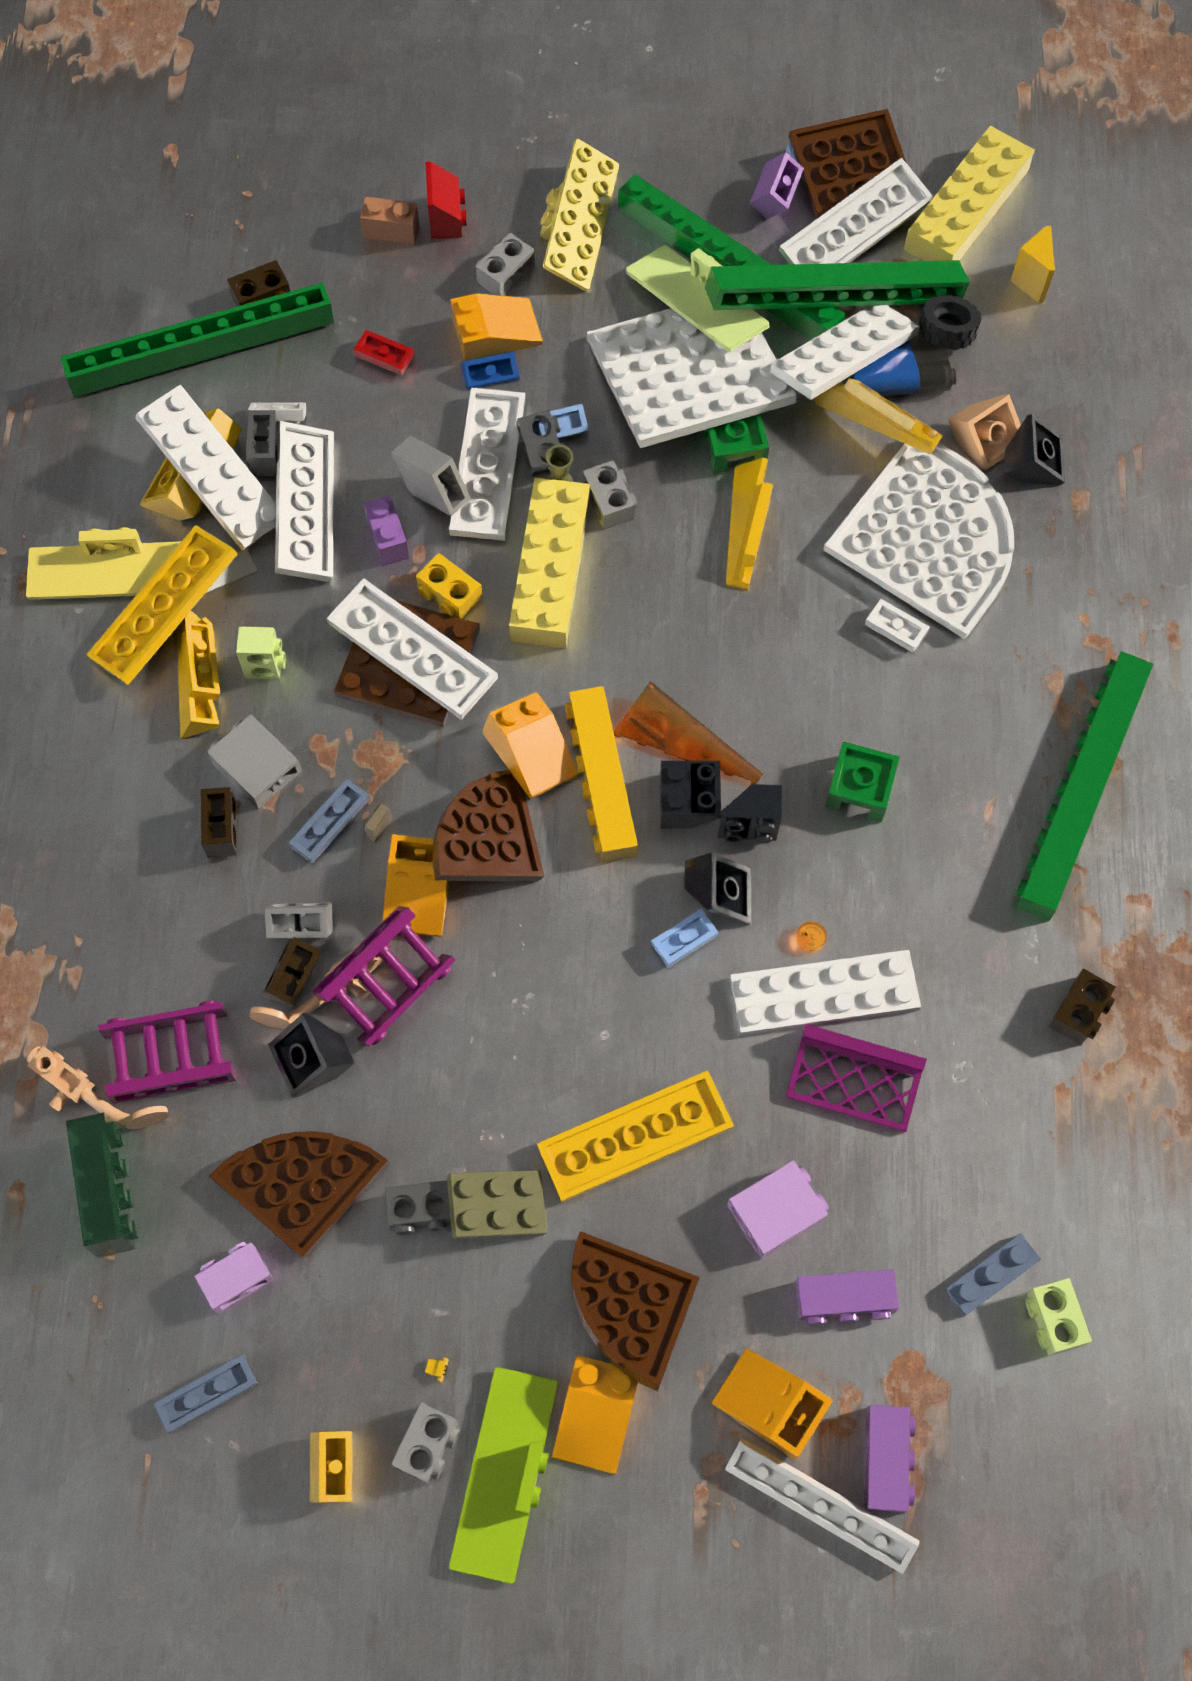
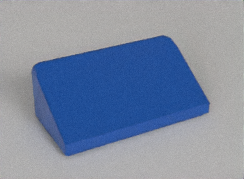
(490, 370)

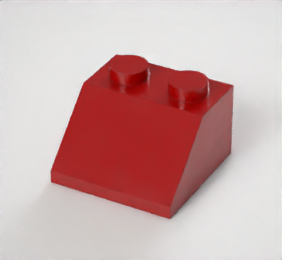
(444, 203)

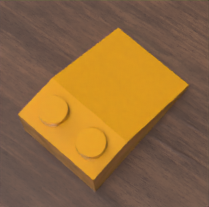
(493, 324)
(530, 744)
(595, 1415)

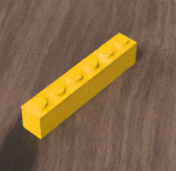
(603, 774)

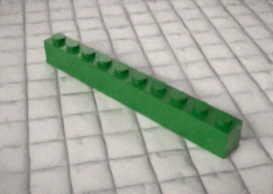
(690, 232)
(833, 284)
(197, 339)
(1084, 786)

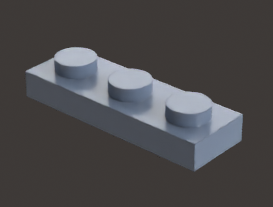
(329, 820)
(992, 1275)
(205, 1394)

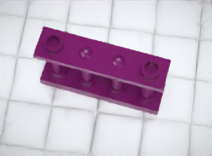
(356, 967)
(186, 1075)

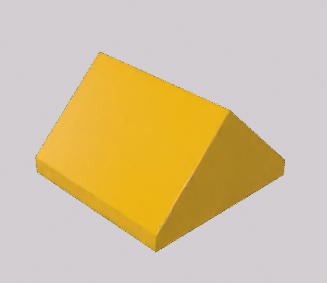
(1035, 265)

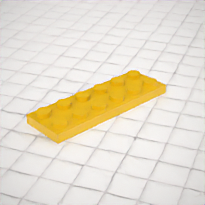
(161, 604)
(634, 1136)

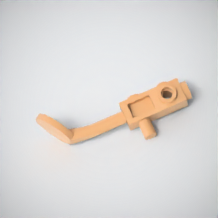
(281, 1020)
(77, 1087)

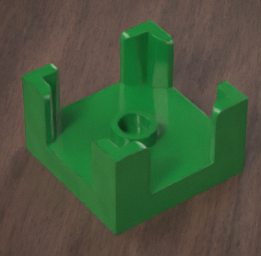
(737, 440)
(863, 779)

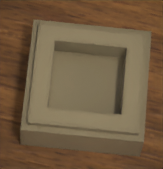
(378, 822)

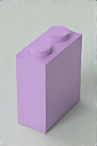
(778, 1209)

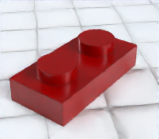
(383, 352)

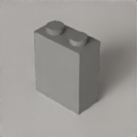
(430, 475)
(254, 761)

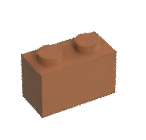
(389, 220)

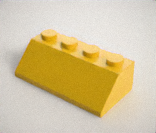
(170, 492)

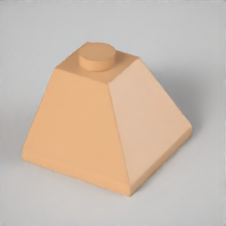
(986, 429)

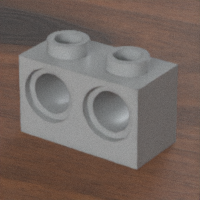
(505, 265)
(605, 495)
(299, 920)
(417, 1440)

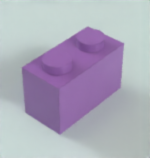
(776, 185)
(386, 530)

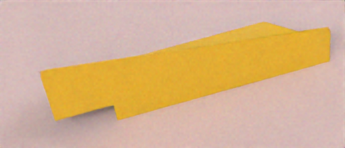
(874, 411)
(748, 516)
(197, 676)

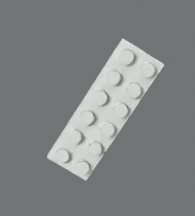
(860, 219)
(844, 350)
(488, 463)
(210, 466)
(304, 502)
(412, 648)
(824, 992)

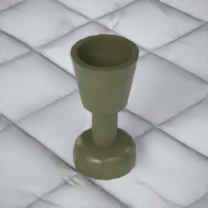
(559, 462)

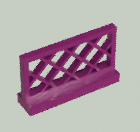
(865, 1052)

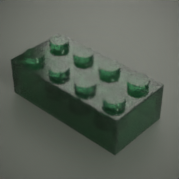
(101, 1185)

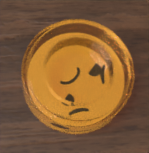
(811, 937)

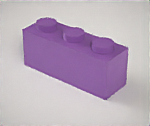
(846, 1296)
(888, 1459)

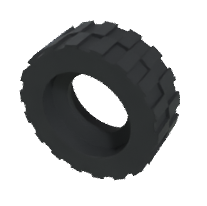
(948, 335)

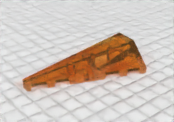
(669, 727)

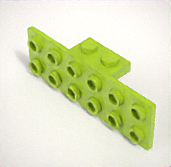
(504, 1475)

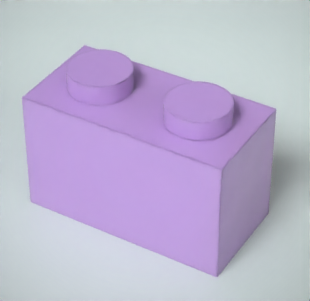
(233, 1277)

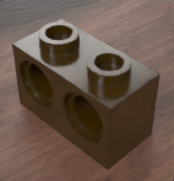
(258, 284)
(218, 822)
(291, 972)
(1080, 1005)

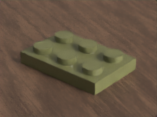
(496, 1204)

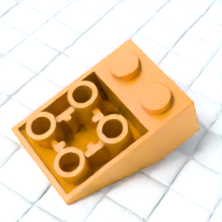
(413, 884)
(772, 1403)

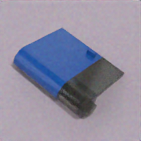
(909, 370)

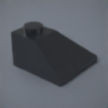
(1035, 454)
(720, 886)
(309, 1054)

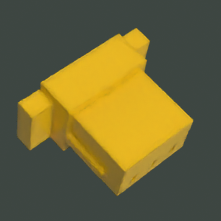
(437, 1368)

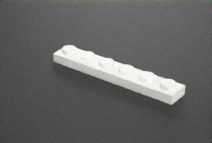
(822, 1505)

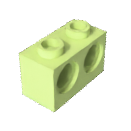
(260, 653)
(1066, 1315)

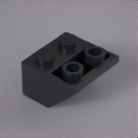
(689, 793)
(753, 815)

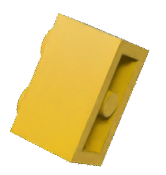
(331, 1466)

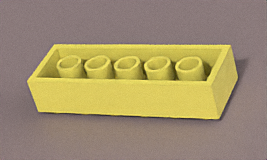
(969, 198)
(549, 563)

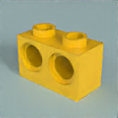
(453, 583)

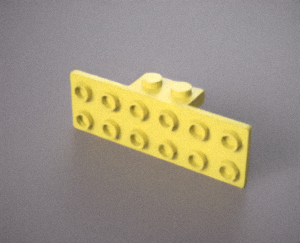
(578, 215)
(102, 566)

